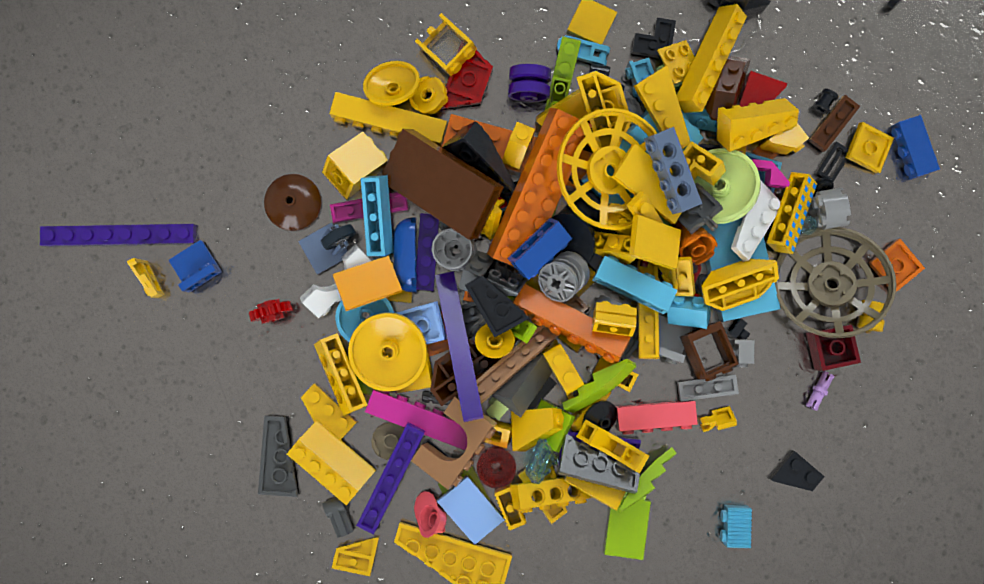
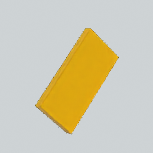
(638, 175)

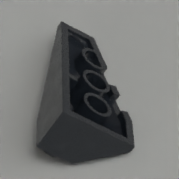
(477, 149)

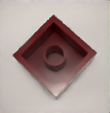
(833, 352)

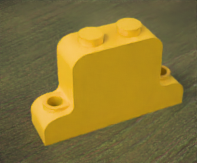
(562, 368)

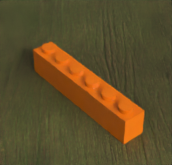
(571, 324)

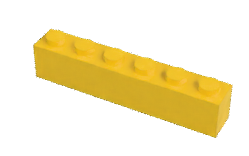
(710, 58)
(385, 118)

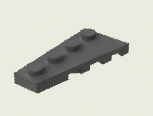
(276, 467)

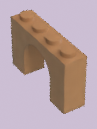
(447, 469)

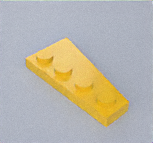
(662, 104)

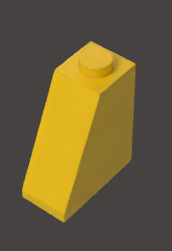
(534, 425)

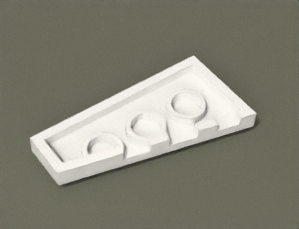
(755, 223)

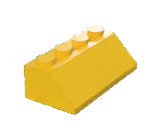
(331, 462)

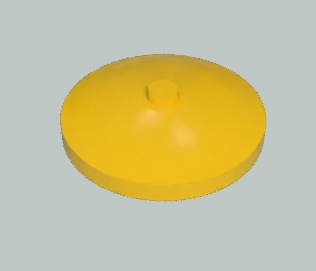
(387, 351)

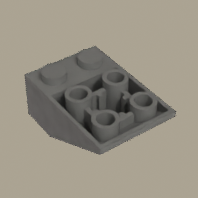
(500, 274)

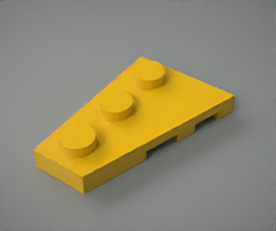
(327, 411)

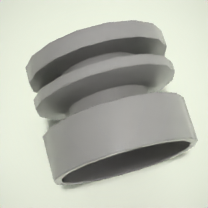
(443, 250)
(564, 276)

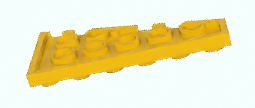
(455, 558)

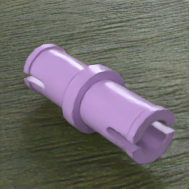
(820, 390)

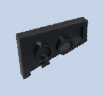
(495, 306)

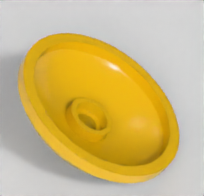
(391, 83)

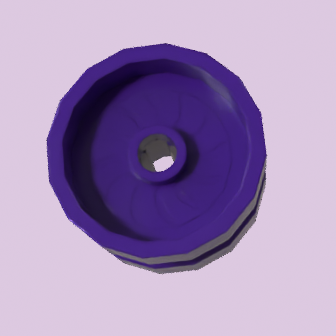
(529, 83)

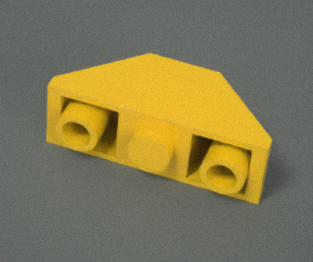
(613, 245)

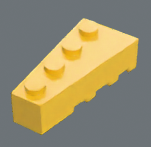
(754, 122)

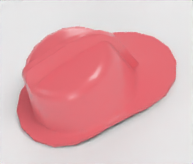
(429, 516)

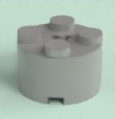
(831, 208)

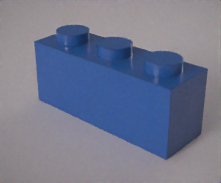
(914, 147)
(540, 248)

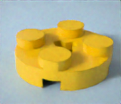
(437, 99)

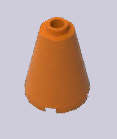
(697, 245)

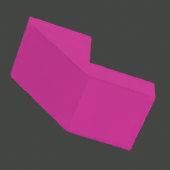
(773, 176)

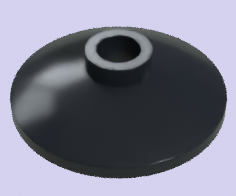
(601, 414)

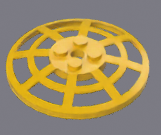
(597, 165)

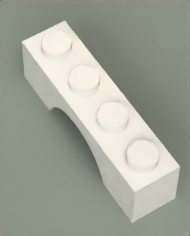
(319, 298)

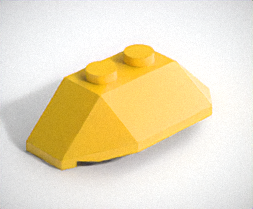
(602, 93)
(739, 283)

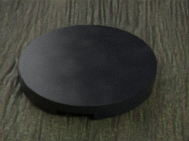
(581, 233)

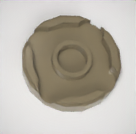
(386, 438)

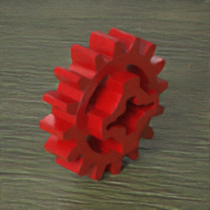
(270, 311)

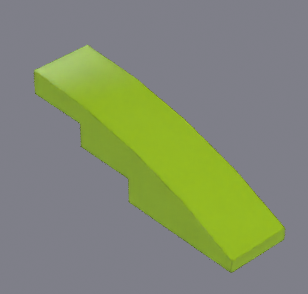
(604, 382)
(650, 474)

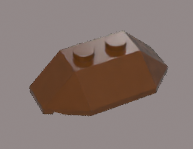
(728, 86)
(443, 378)

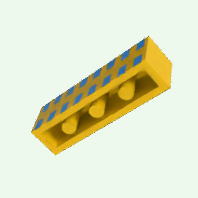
(792, 213)

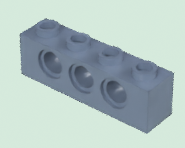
(677, 162)

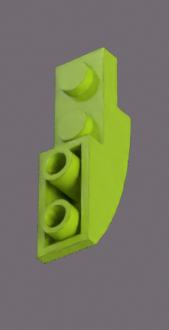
(563, 70)

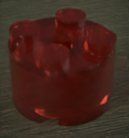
(500, 477)

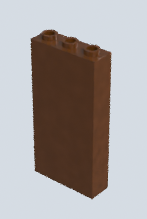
(441, 183)

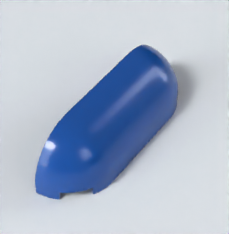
(405, 254)

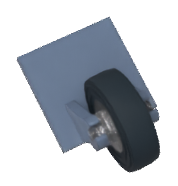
(327, 246)

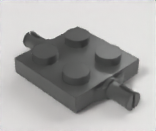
(701, 214)

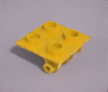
(678, 58)

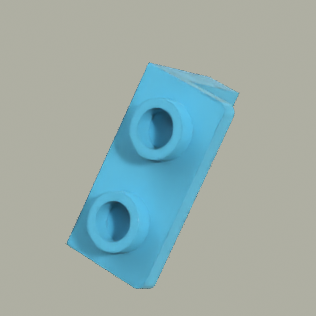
(638, 71)

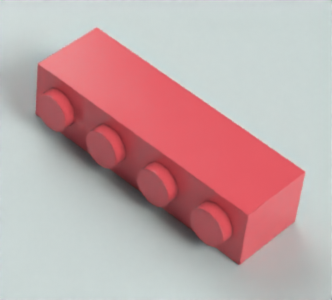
(656, 415)

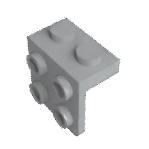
(669, 341)

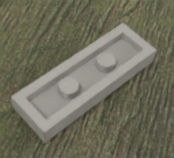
(701, 389)

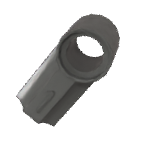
(338, 515)

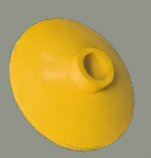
(485, 338)

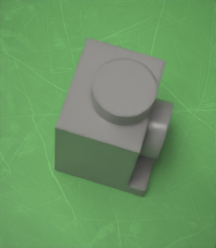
(744, 351)

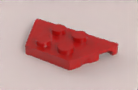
(469, 83)

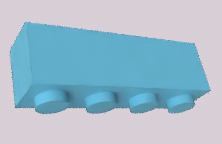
(377, 215)
(634, 284)

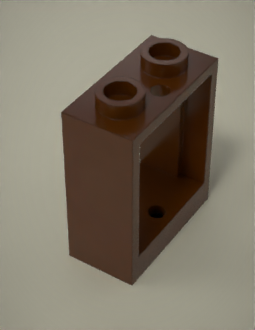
(723, 344)

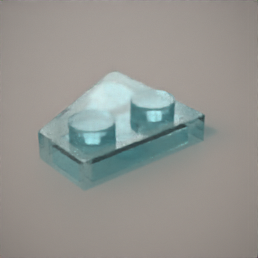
(540, 462)

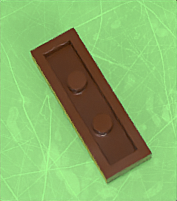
(834, 123)

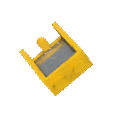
(447, 46)

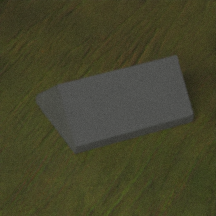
(524, 385)

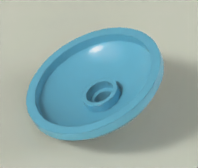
(349, 320)

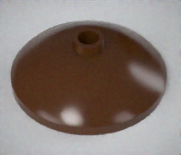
(303, 209)

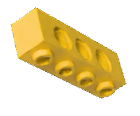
(340, 374)
(523, 492)

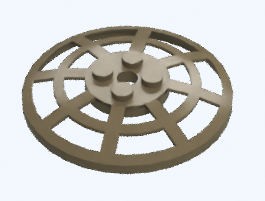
(845, 279)

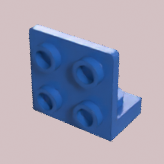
(194, 266)

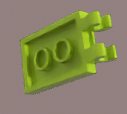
(628, 530)

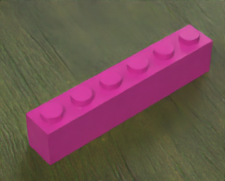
(401, 412)

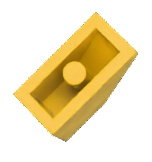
(786, 141)
(518, 145)

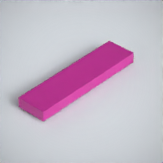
(353, 209)

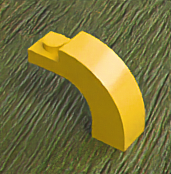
(612, 446)

